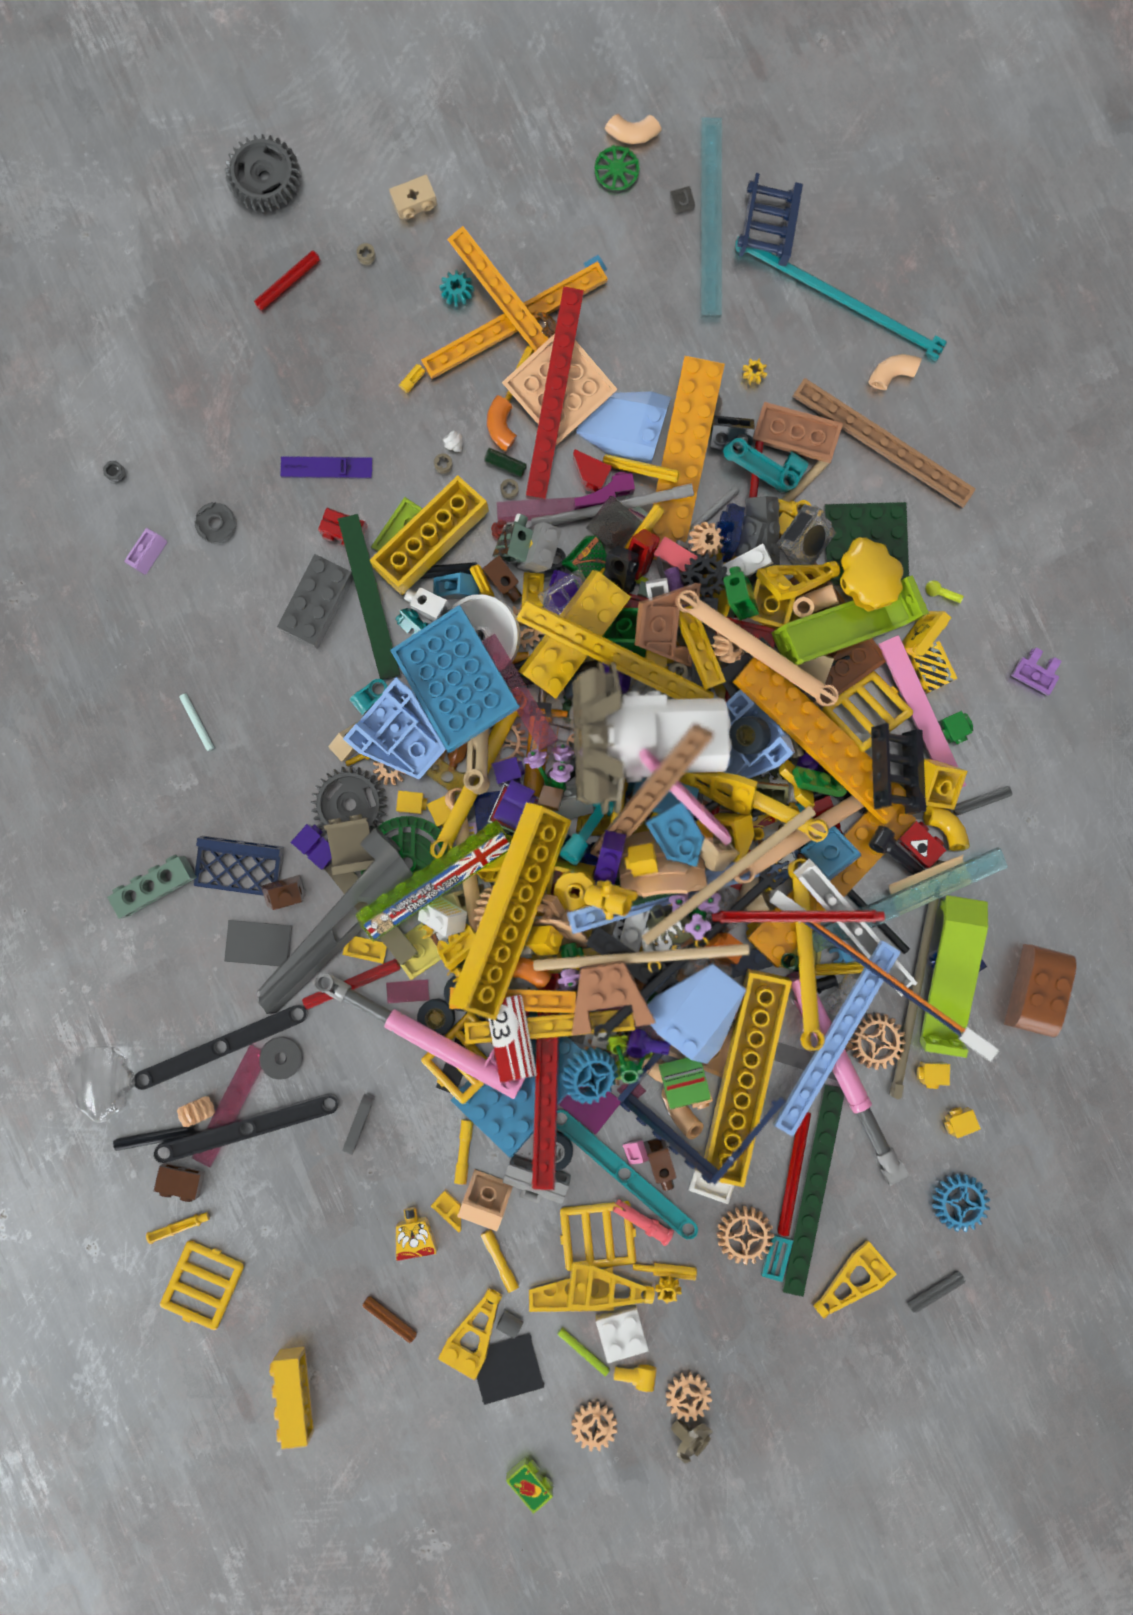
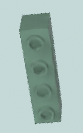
(181, 874)

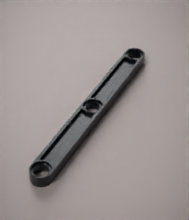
(207, 1052)
(232, 1132)

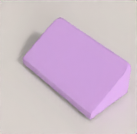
(145, 551)

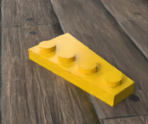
(554, 1296)

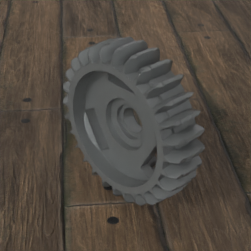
(256, 160)
(351, 788)

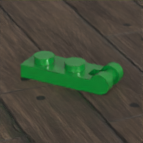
(817, 782)

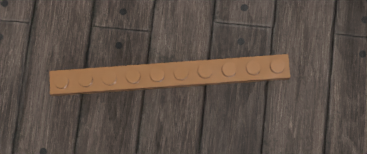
(884, 443)
(659, 783)

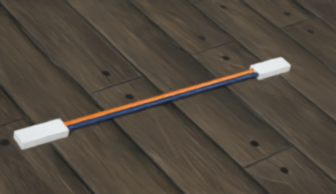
(968, 1036)

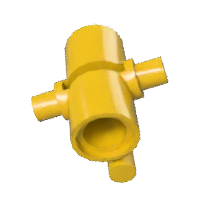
(610, 898)

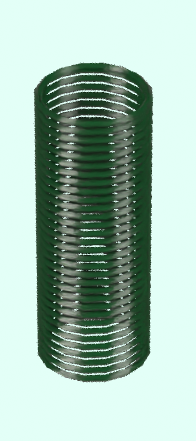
(494, 454)
(786, 963)

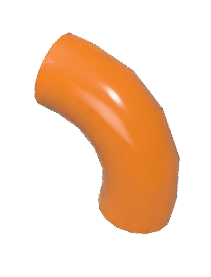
(498, 425)
(526, 971)

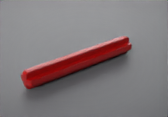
(287, 280)

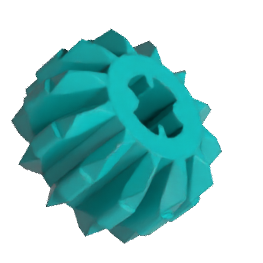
(455, 281)

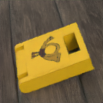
(925, 632)

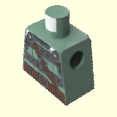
(514, 541)

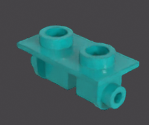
(410, 619)

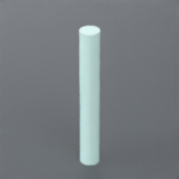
(196, 722)

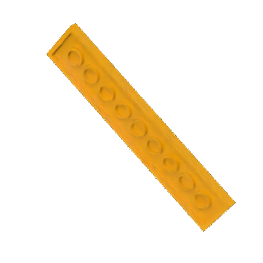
(688, 442)
(814, 733)
(779, 938)

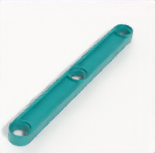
(635, 1183)

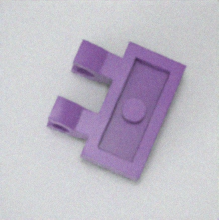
(1036, 676)

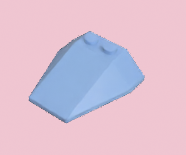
(627, 425)
(397, 732)
(773, 756)
(697, 1012)

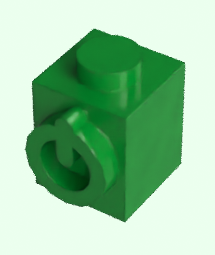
(956, 727)

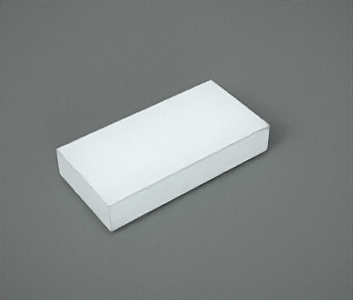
(720, 1192)

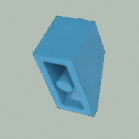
(455, 586)

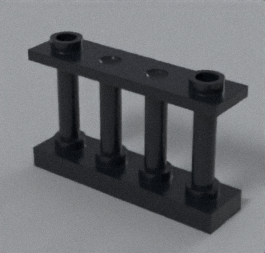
(913, 769)

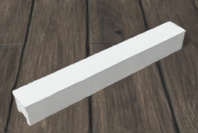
(858, 931)

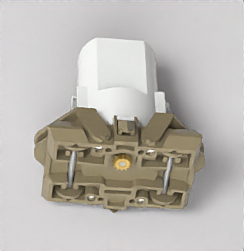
(617, 728)

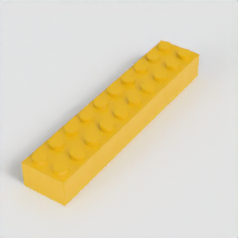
(510, 911)
(747, 1071)

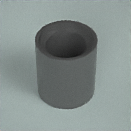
(509, 1325)

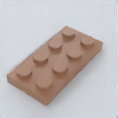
(797, 432)

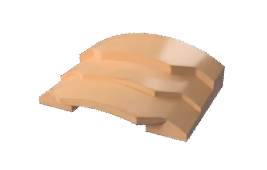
(672, 875)

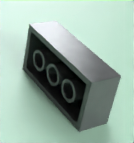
(316, 601)

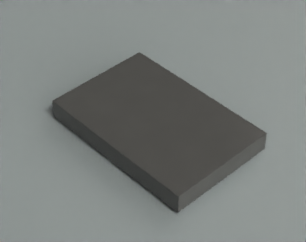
(257, 943)

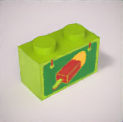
(530, 1484)

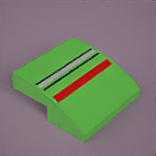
(684, 1082)

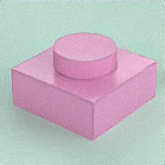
(635, 1152)

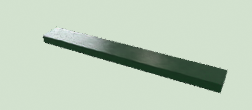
(368, 596)

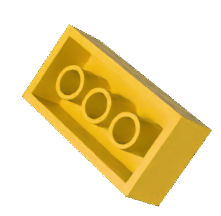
(292, 1397)

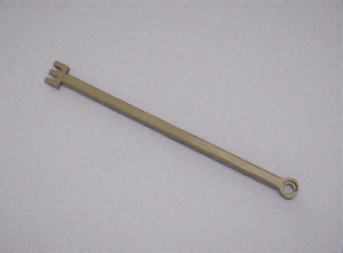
(897, 1086)

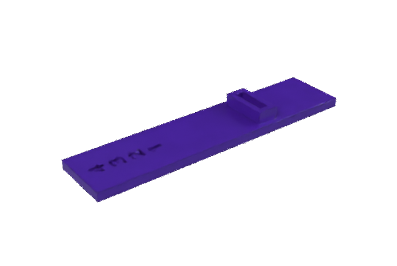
(326, 467)

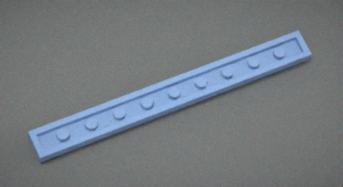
(592, 917)
(835, 1041)

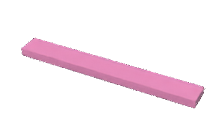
(916, 699)

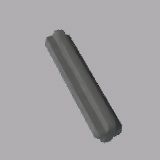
(982, 800)
(936, 1292)

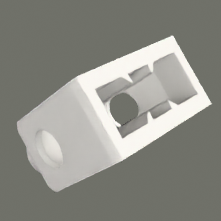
(427, 603)

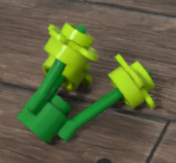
(627, 1069)

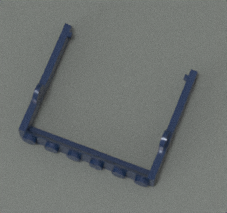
(677, 1143)

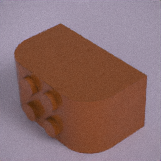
(1041, 990)

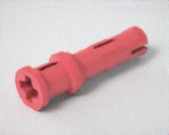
(650, 1226)

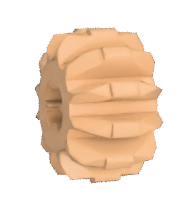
(704, 532)
(726, 650)
(384, 773)
(196, 1111)

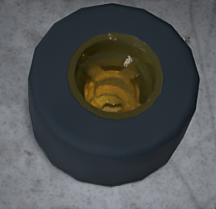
(742, 735)
(429, 1016)

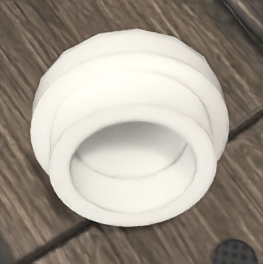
(453, 441)

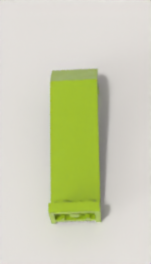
(847, 625)
(955, 972)

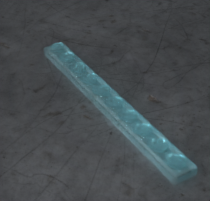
(711, 217)
(923, 892)

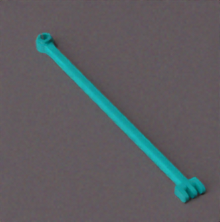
(849, 301)

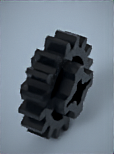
(695, 575)

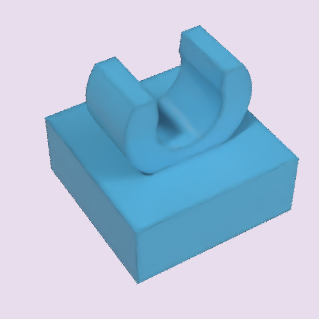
(847, 958)

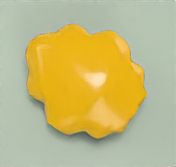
(871, 575)

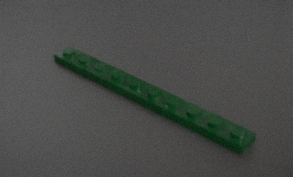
(813, 1190)

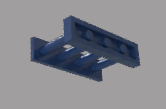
(788, 214)

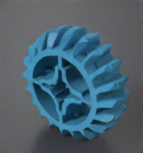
(582, 1073)
(960, 1220)

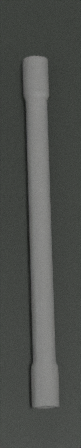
(674, 493)

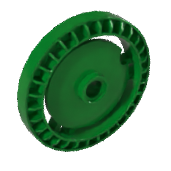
(410, 843)

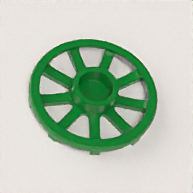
(617, 167)

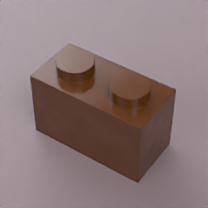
(179, 1182)

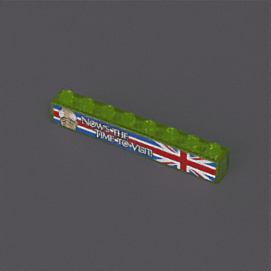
(433, 881)

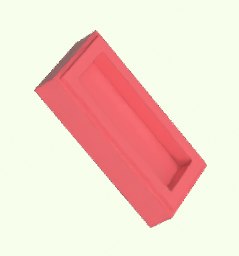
(674, 554)

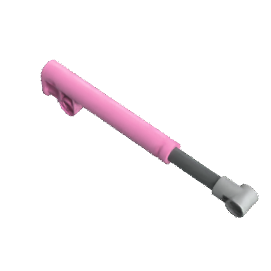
(423, 1037)
(856, 1095)

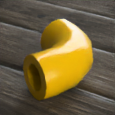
(949, 825)

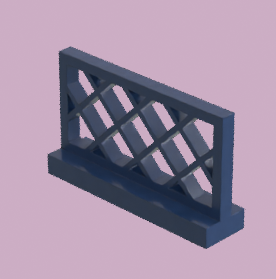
(235, 848)

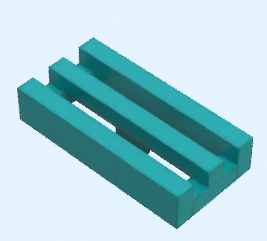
(771, 1275)

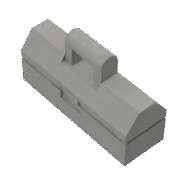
(520, 1176)

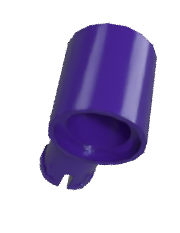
(642, 1044)

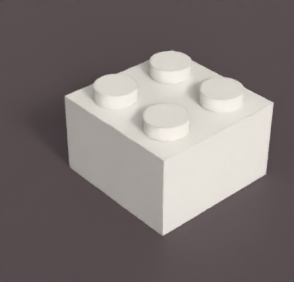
(621, 1333)

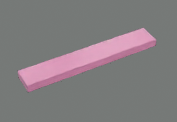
(690, 801)

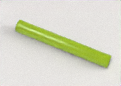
(586, 1354)

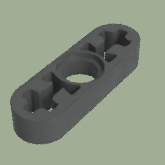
(358, 1124)

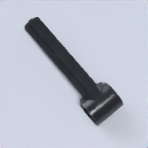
(884, 842)

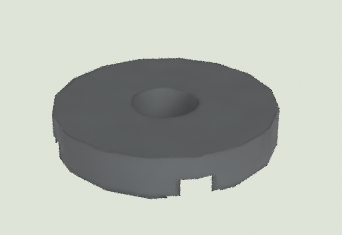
(223, 531)
(268, 1054)

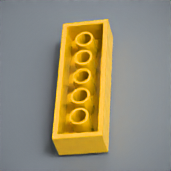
(429, 535)
(591, 607)

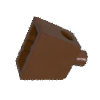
(495, 572)
(283, 892)
(661, 1163)

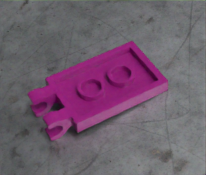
(594, 1114)

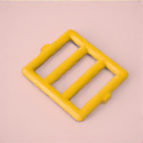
(843, 699)
(443, 1080)
(585, 1211)
(229, 1285)

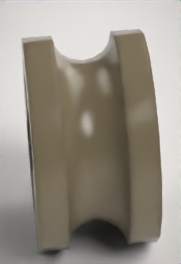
(370, 257)
(437, 462)
(504, 484)
(684, 673)

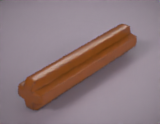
(389, 1319)

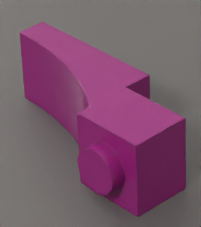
(620, 485)

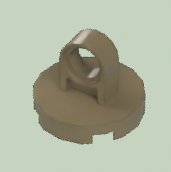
(693, 1440)

